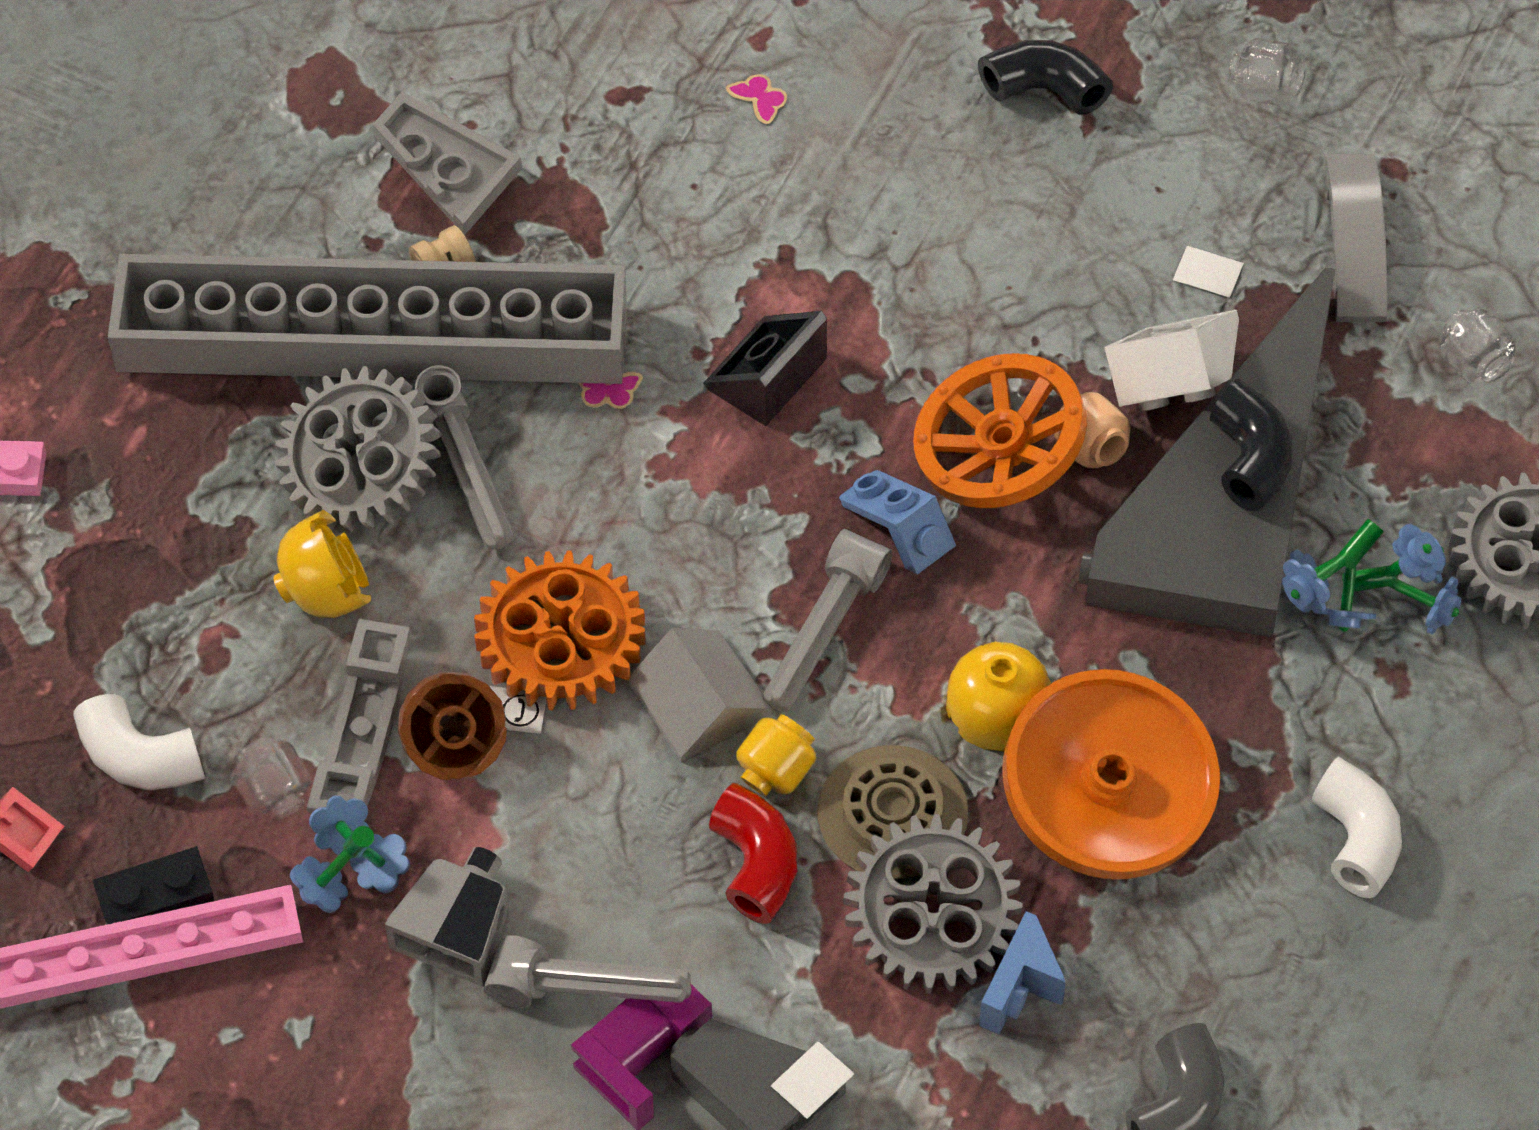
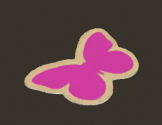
(759, 91)
(615, 395)

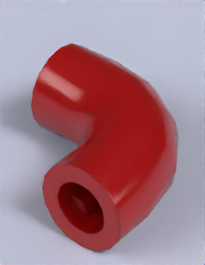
(767, 850)

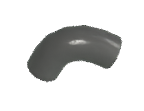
(1193, 1084)

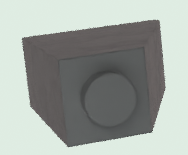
(733, 1077)

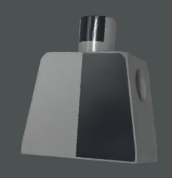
(453, 916)

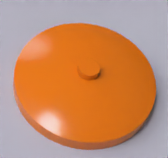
(1111, 774)

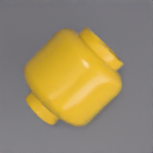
(776, 755)

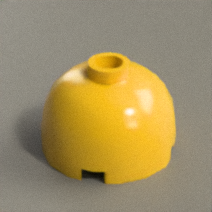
(320, 569)
(991, 690)

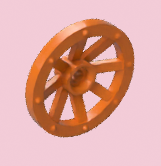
(1001, 435)

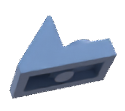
(1024, 969)

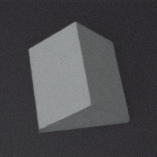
(697, 690)

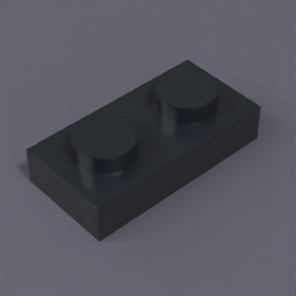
(154, 887)

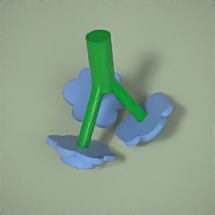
(1421, 557)
(1308, 584)
(344, 831)

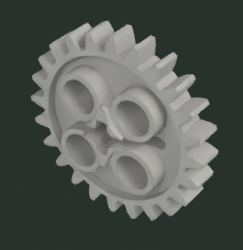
(399, 437)
(1512, 547)
(931, 952)

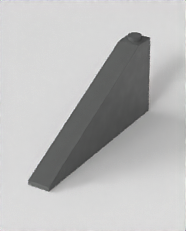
(1179, 538)

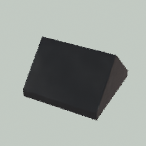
(771, 363)

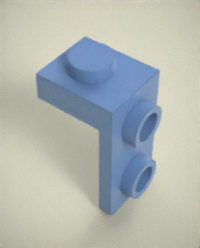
(907, 512)

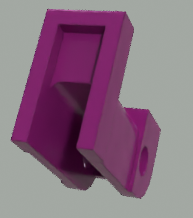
(629, 1042)

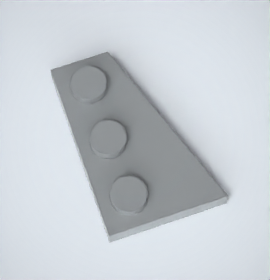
(446, 159)

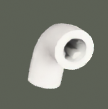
(128, 754)
(1371, 826)

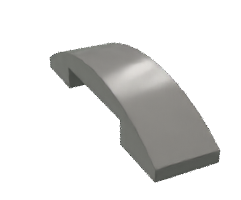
(1357, 237)
(364, 714)

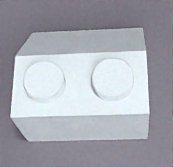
(1174, 360)

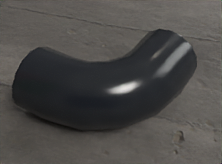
(1049, 67)
(1263, 444)

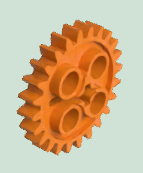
(523, 654)

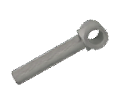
(464, 454)
(853, 570)
(526, 972)

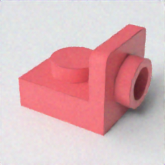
(25, 829)

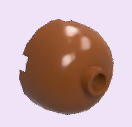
(452, 725)

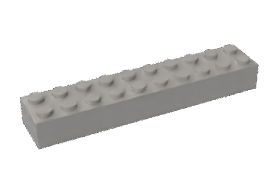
(372, 313)

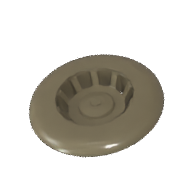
(891, 790)

